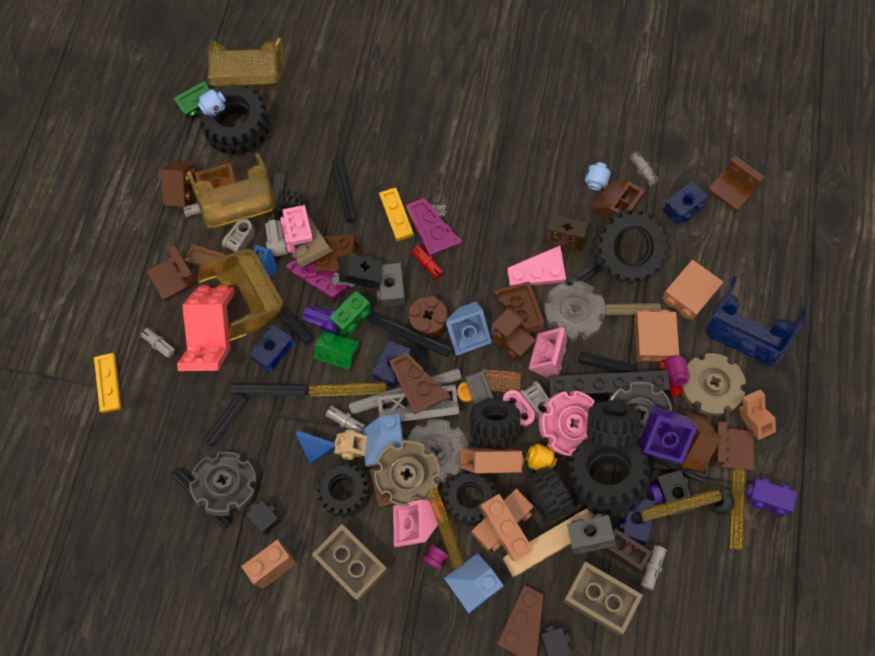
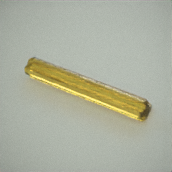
(347, 389)
(680, 505)
(737, 519)
(445, 528)

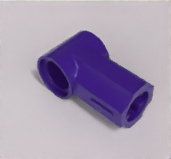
(320, 318)

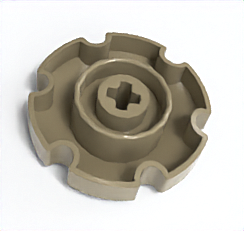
(711, 398)
(392, 478)

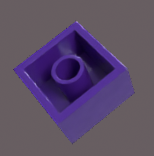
(667, 435)

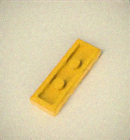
(396, 214)
(107, 383)

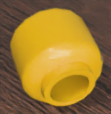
(540, 457)

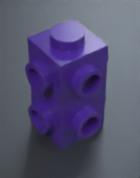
(764, 494)

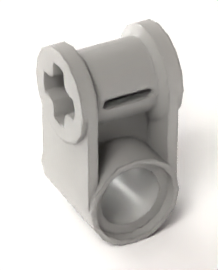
(238, 240)
(535, 397)

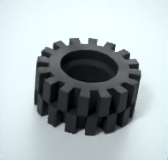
(290, 199)

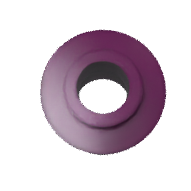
(677, 370)

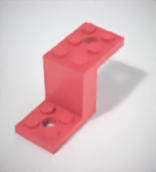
(206, 328)

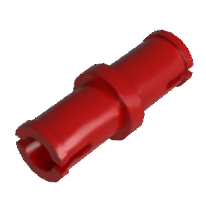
(427, 262)

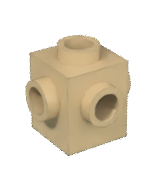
(350, 445)

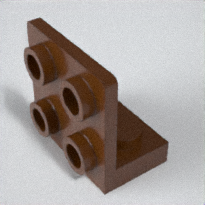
(736, 183)
(341, 246)
(171, 275)
(734, 449)

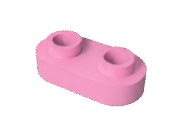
(524, 407)

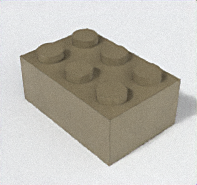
(350, 562)
(602, 598)

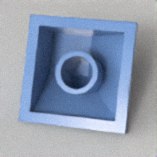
(468, 328)
(381, 434)
(473, 583)

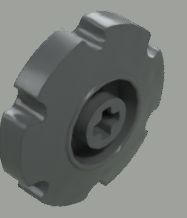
(643, 397)
(208, 486)

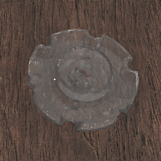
(578, 296)
(449, 441)

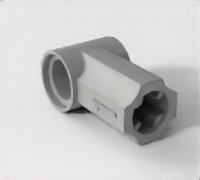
(276, 240)

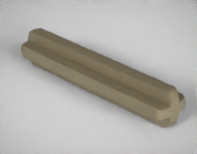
(631, 309)

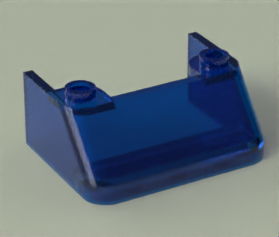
(750, 336)

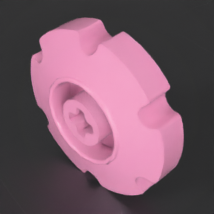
(557, 421)

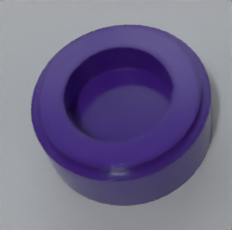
(655, 493)

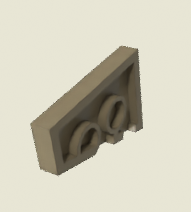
(312, 250)

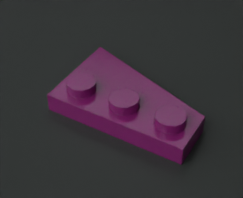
(432, 230)
(318, 279)

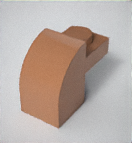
(756, 415)

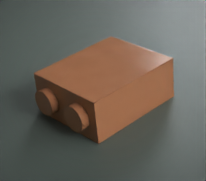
(692, 290)
(655, 335)
(491, 460)
(269, 564)

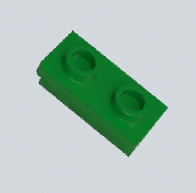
(189, 99)
(351, 313)
(335, 349)

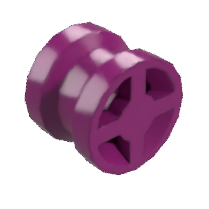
(435, 557)

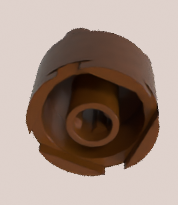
(429, 308)

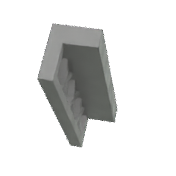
(444, 408)

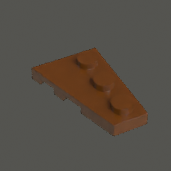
(523, 626)

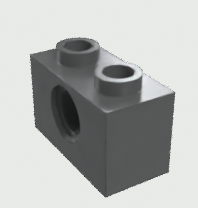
(391, 295)
(602, 539)

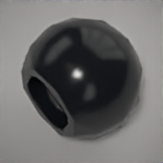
(723, 506)

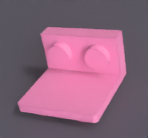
(295, 227)

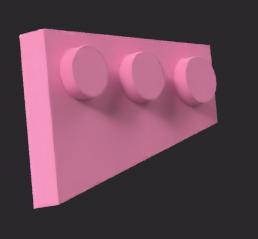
(539, 270)

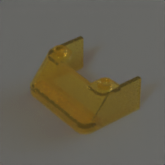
(246, 65)
(235, 200)
(255, 285)

